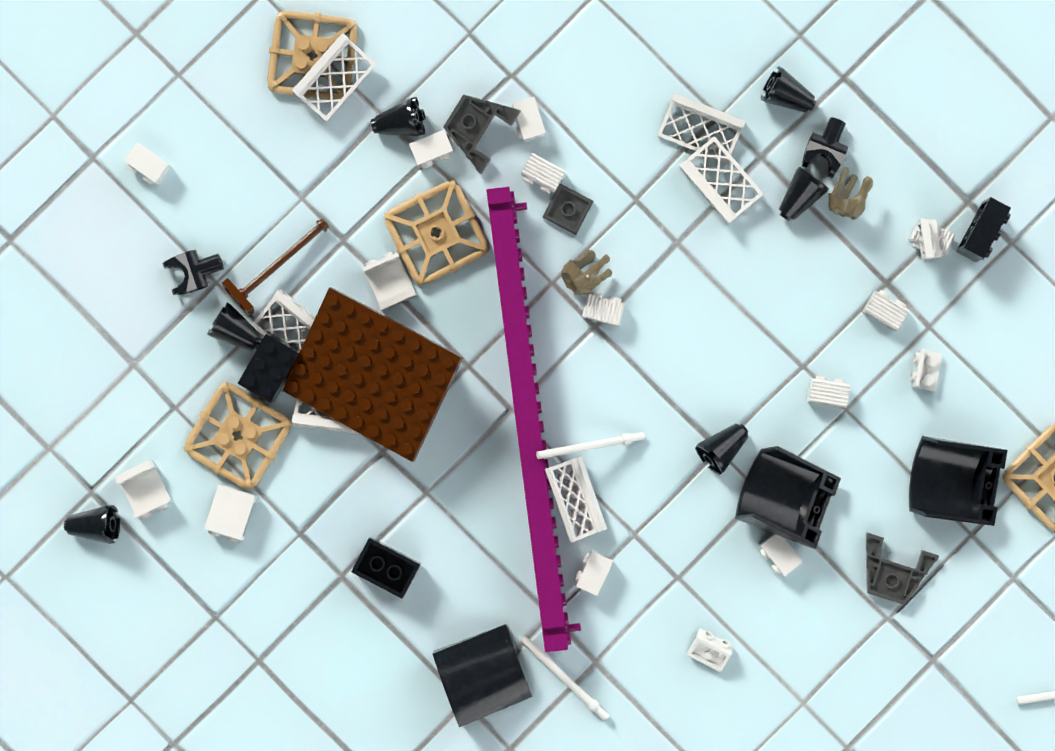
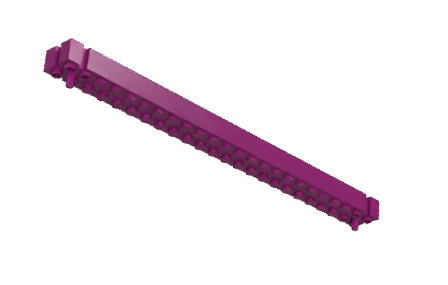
(519, 352)

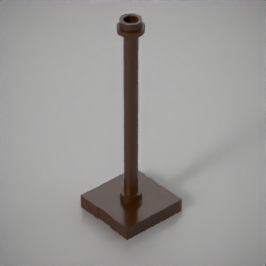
(240, 296)

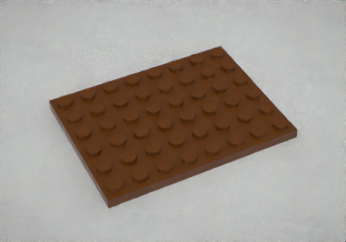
(372, 374)

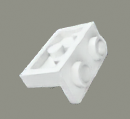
(928, 239)
(926, 370)
(710, 650)

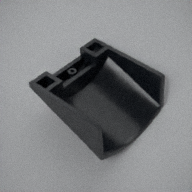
(955, 480)
(786, 496)
(481, 675)

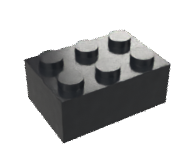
(984, 230)
(269, 367)
(386, 567)

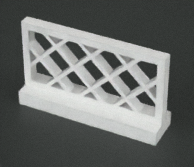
(321, 65)
(703, 111)
(709, 192)
(294, 308)
(317, 421)
(583, 497)

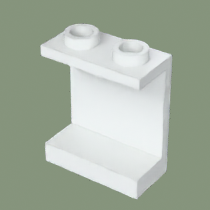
(389, 281)
(144, 489)
(229, 513)

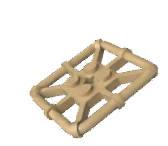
(303, 46)
(424, 228)
(241, 448)
(1042, 477)

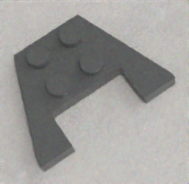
(470, 122)
(892, 579)

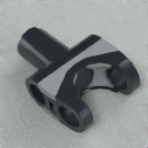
(827, 146)
(194, 270)

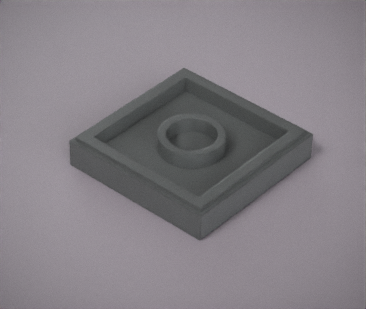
(568, 209)

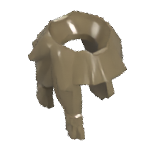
(839, 200)
(581, 282)

